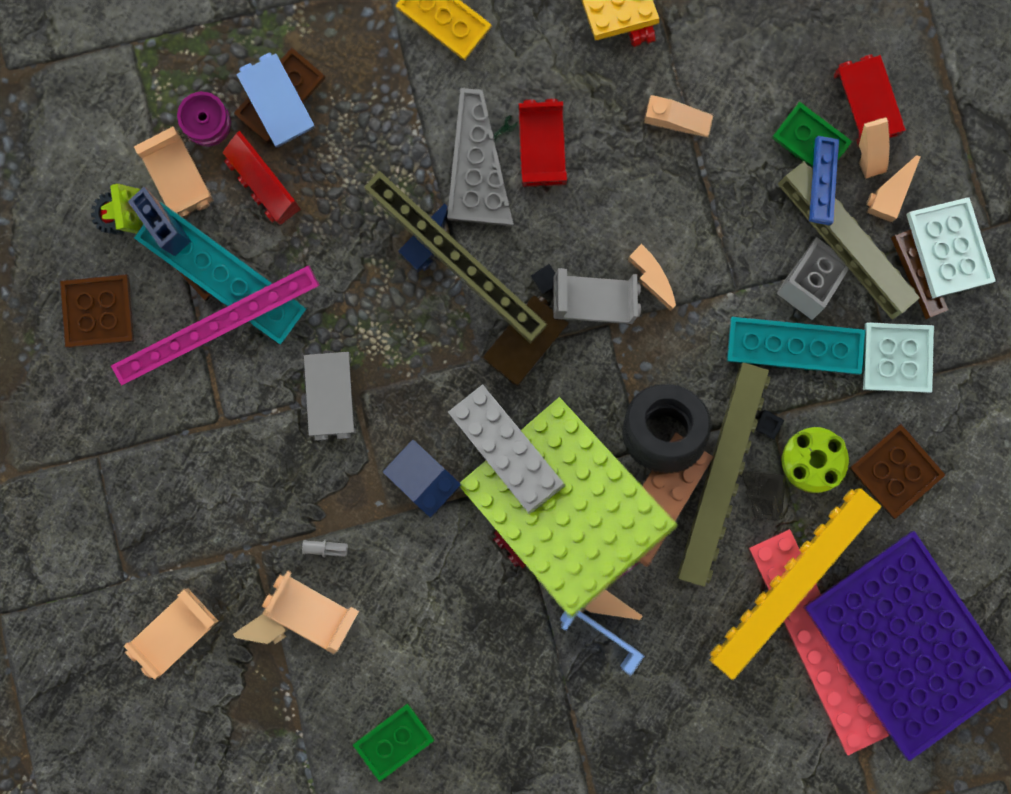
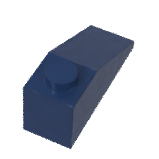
(159, 222)
(415, 252)

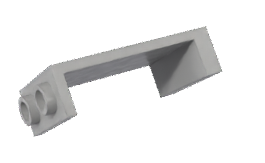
(596, 298)
(329, 395)

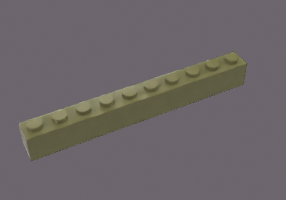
(455, 257)
(722, 474)

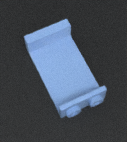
(275, 99)
(633, 657)

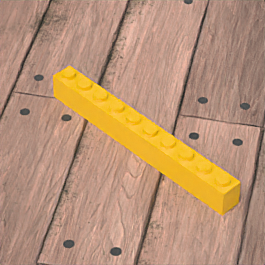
(794, 583)

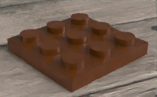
(97, 311)
(897, 471)

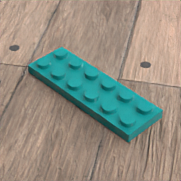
(796, 345)

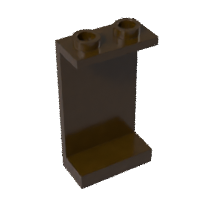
(514, 354)

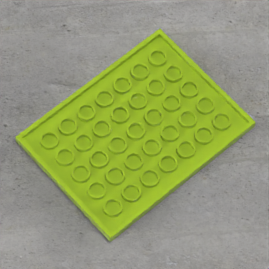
(586, 529)

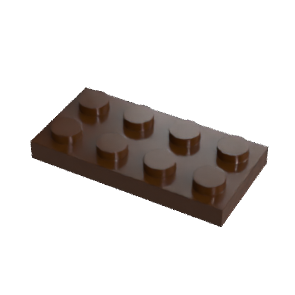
(304, 79)

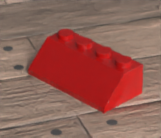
(260, 179)

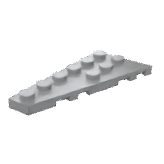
(476, 177)

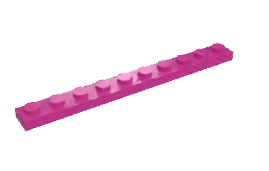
(215, 325)

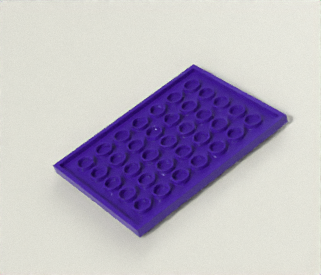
(910, 645)

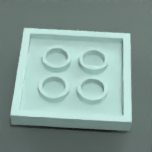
(898, 357)

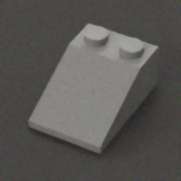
(813, 279)

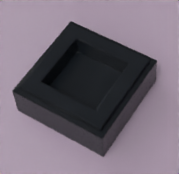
(544, 279)
(769, 424)

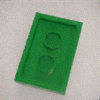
(800, 130)
(393, 742)

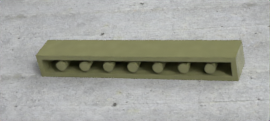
(853, 247)

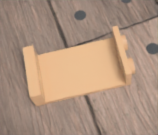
(174, 172)
(308, 613)
(171, 634)

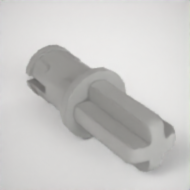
(324, 548)

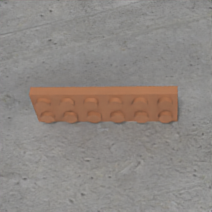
(673, 490)

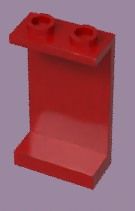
(870, 94)
(542, 143)

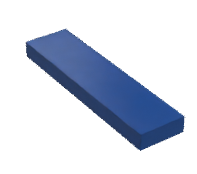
(824, 180)

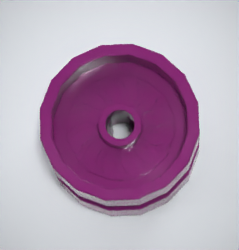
(204, 106)

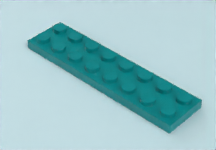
(224, 276)

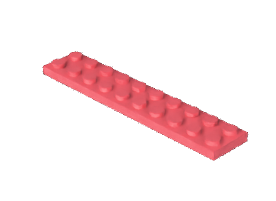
(843, 702)

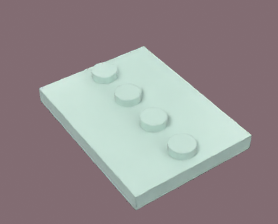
(950, 247)

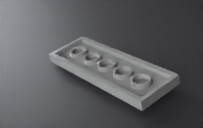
(506, 449)

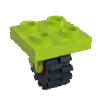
(114, 213)

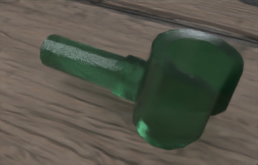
(506, 127)

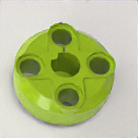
(815, 460)

